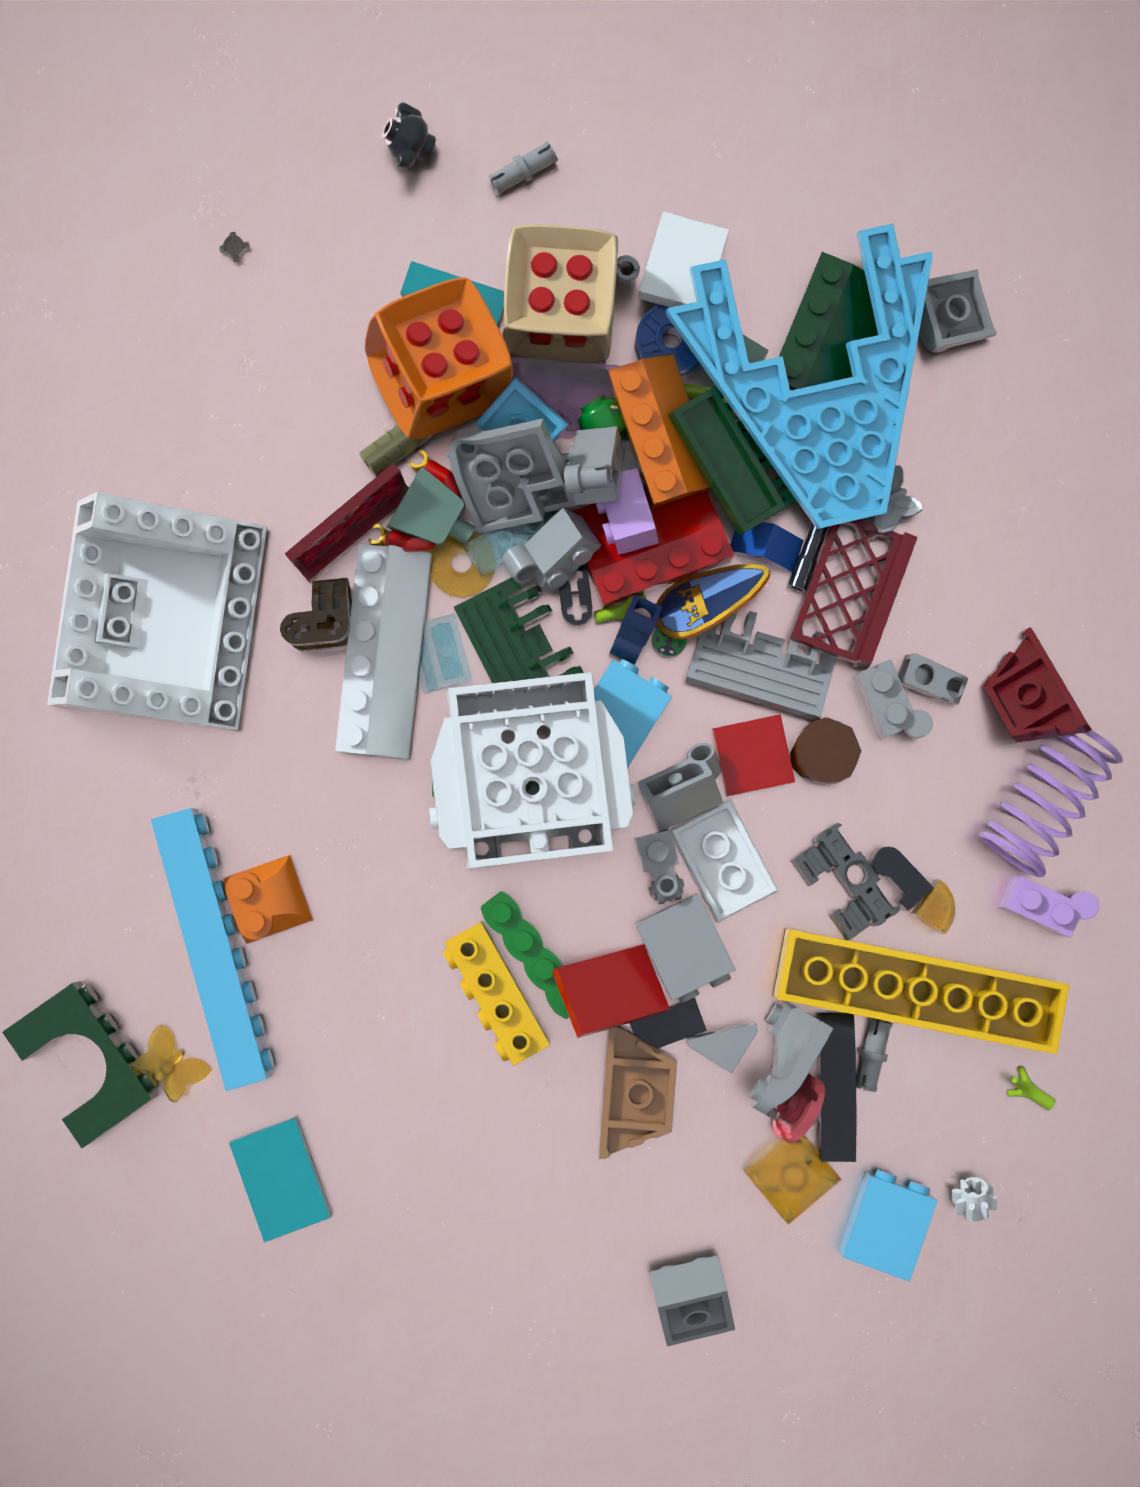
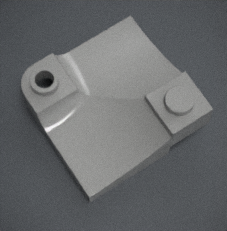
(509, 474)
(797, 1044)

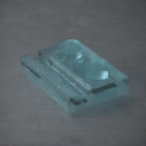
(443, 655)

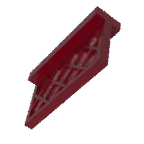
(349, 524)
(877, 608)

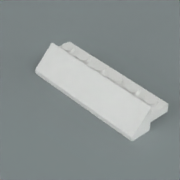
(383, 651)

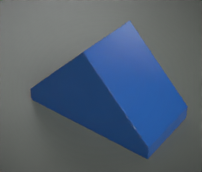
(768, 545)

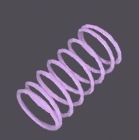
(1036, 866)

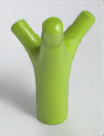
(614, 612)
(1031, 1091)

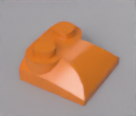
(267, 899)

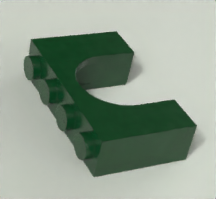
(76, 1012)

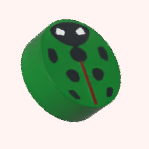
(667, 646)

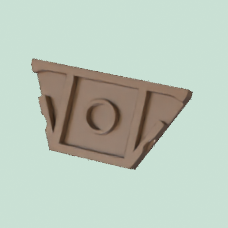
(636, 1092)

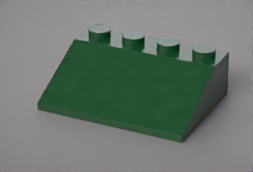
(829, 316)

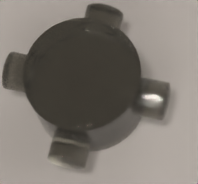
(234, 247)

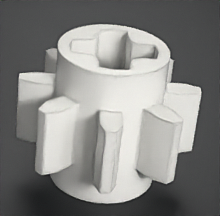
(974, 1199)

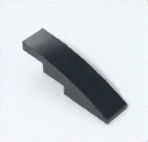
(838, 1071)

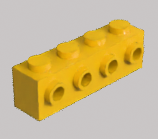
(497, 994)

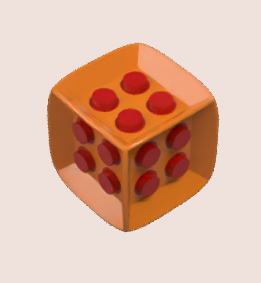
(437, 357)

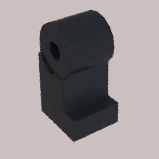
(904, 877)

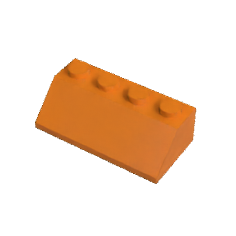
(646, 395)

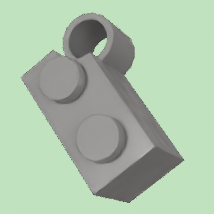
(553, 551)
(683, 788)

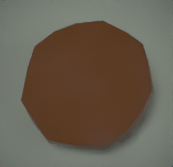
(825, 751)

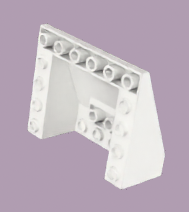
(157, 613)

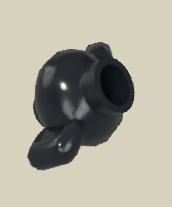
(408, 136)

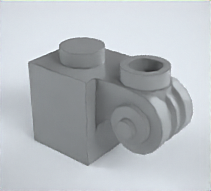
(658, 857)

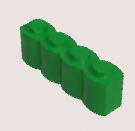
(526, 946)

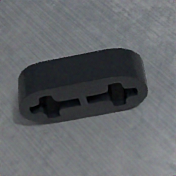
(584, 599)

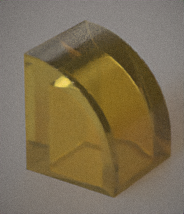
(936, 908)

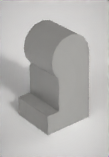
(932, 679)

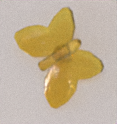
(168, 1068)

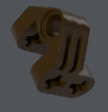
(330, 605)

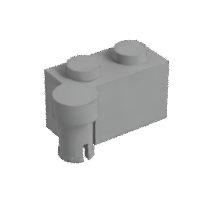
(595, 466)
(889, 703)

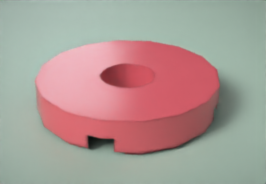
(800, 1110)

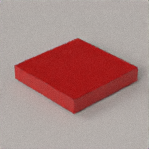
(753, 755)

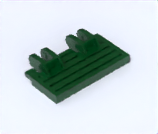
(729, 460)
(500, 634)

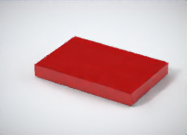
(610, 990)

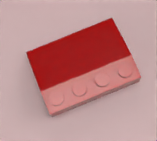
(688, 544)

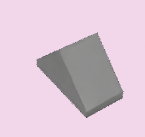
(724, 1045)

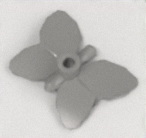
(898, 505)

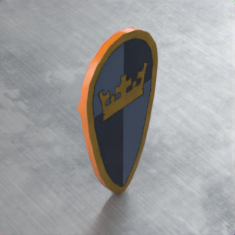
(708, 598)

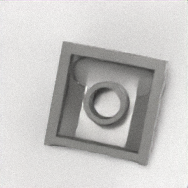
(955, 312)

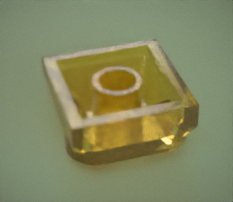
(791, 1176)

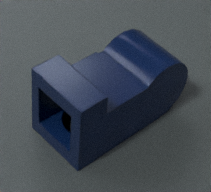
(635, 629)

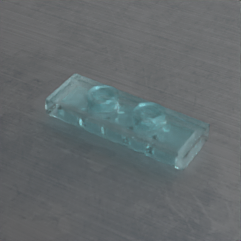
(490, 547)

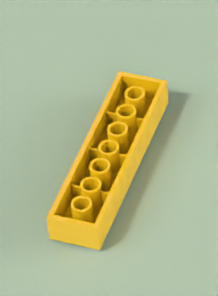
(921, 991)

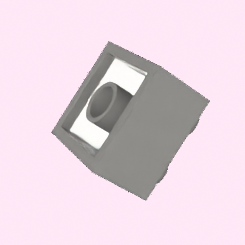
(692, 1300)

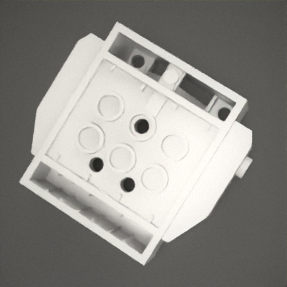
(484, 780)

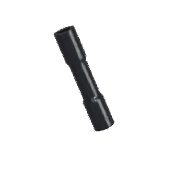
(807, 560)

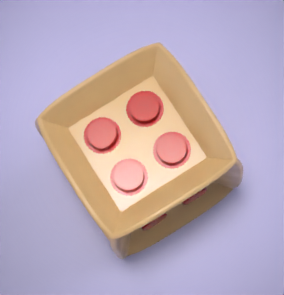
(560, 292)

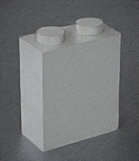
(685, 948)

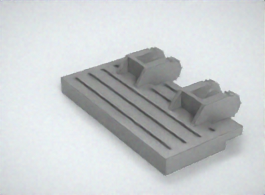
(761, 670)

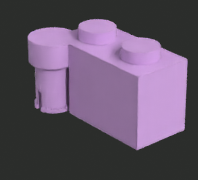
(629, 517)
(1047, 907)

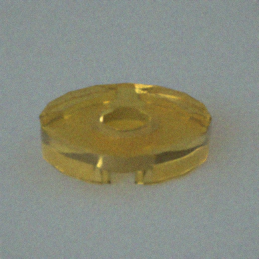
(453, 582)

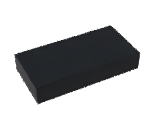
(672, 1026)

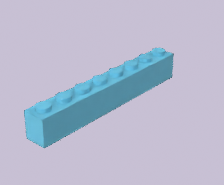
(212, 948)

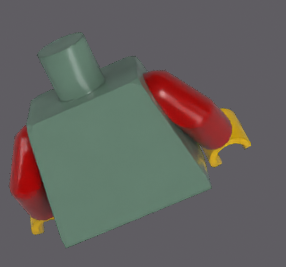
(427, 511)

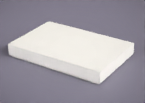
(675, 250)
(723, 860)

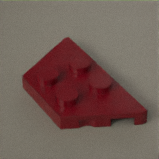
(1033, 695)

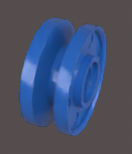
(649, 340)

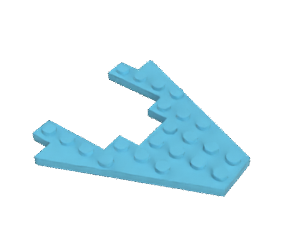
(834, 438)

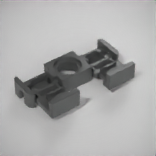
(836, 851)

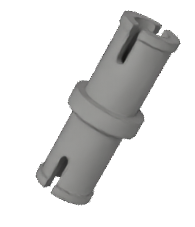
(523, 167)
(635, 269)
(873, 1054)

